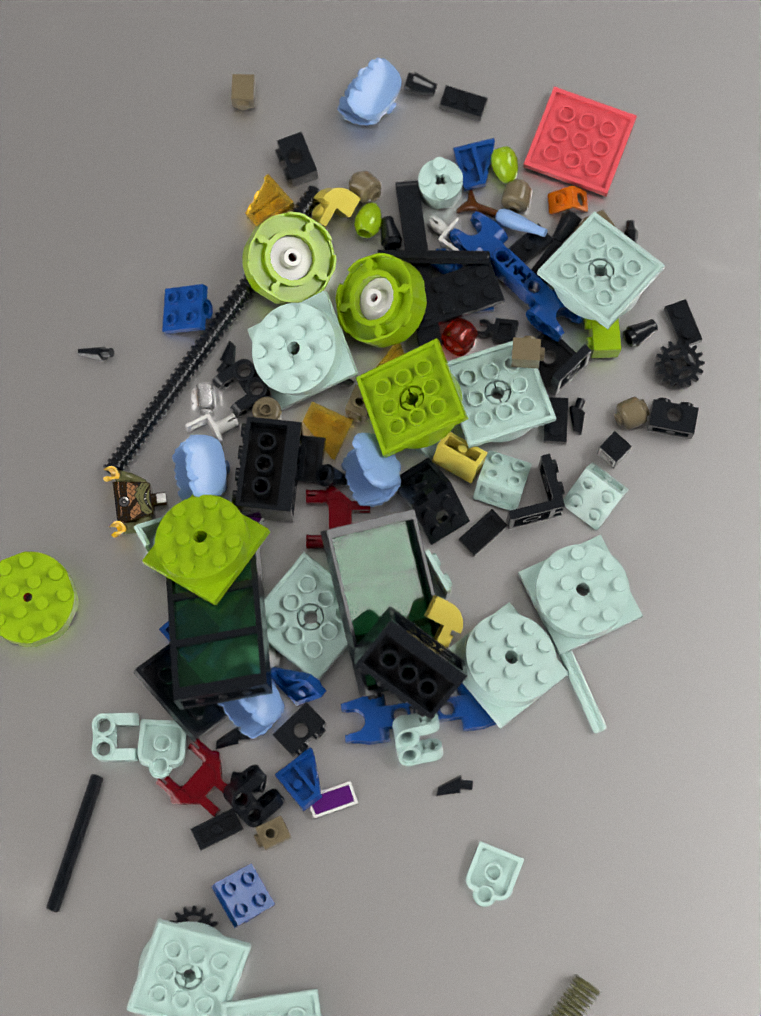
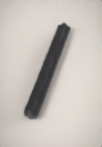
(441, 256)

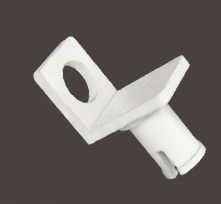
(443, 230)
(217, 428)

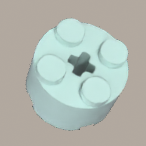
(442, 195)

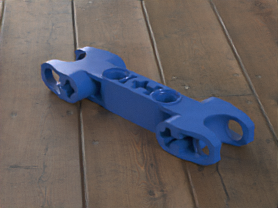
(516, 275)
(380, 717)

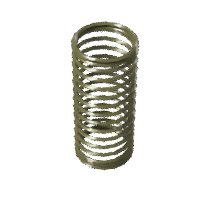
(577, 980)

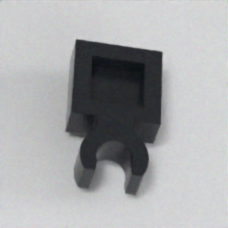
(501, 331)

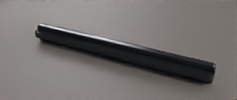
(74, 843)

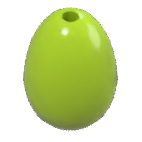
(505, 164)
(368, 220)

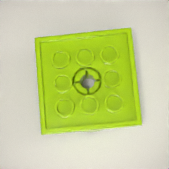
(397, 384)
(209, 565)

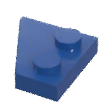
(474, 162)
(297, 685)
(302, 779)

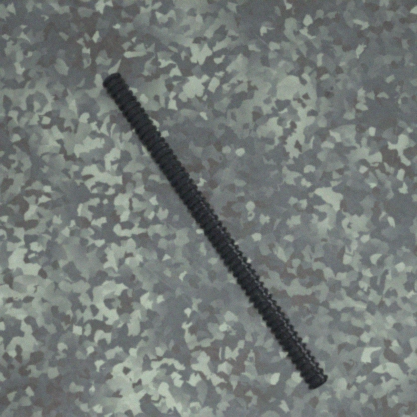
(193, 359)

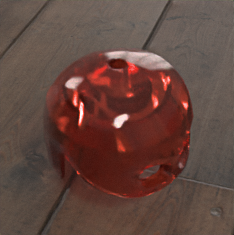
(461, 335)

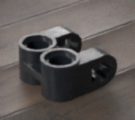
(232, 375)
(245, 784)

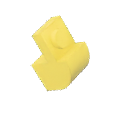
(334, 200)
(447, 616)

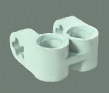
(110, 737)
(409, 748)

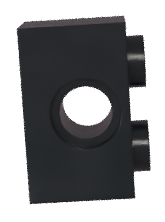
(293, 147)
(660, 423)
(286, 733)

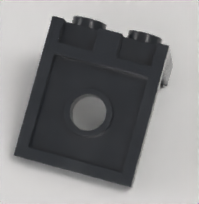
(566, 363)
(429, 492)
(545, 510)

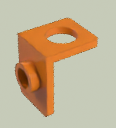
(567, 199)

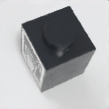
(614, 449)

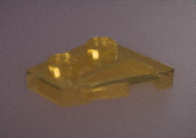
(268, 202)

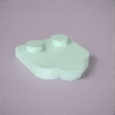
(161, 746)
(492, 874)

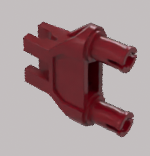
(340, 511)
(201, 783)

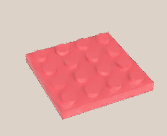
(580, 141)

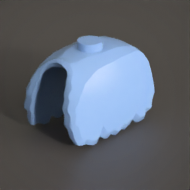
(371, 93)
(200, 467)
(369, 472)
(255, 713)

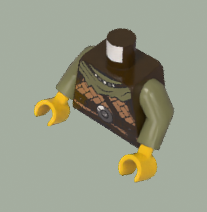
(133, 500)

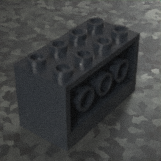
(282, 472)
(410, 663)

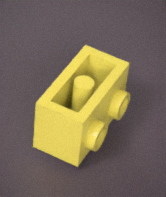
(456, 457)

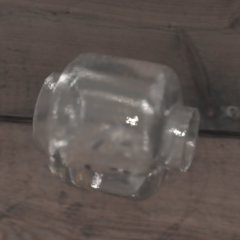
(205, 399)

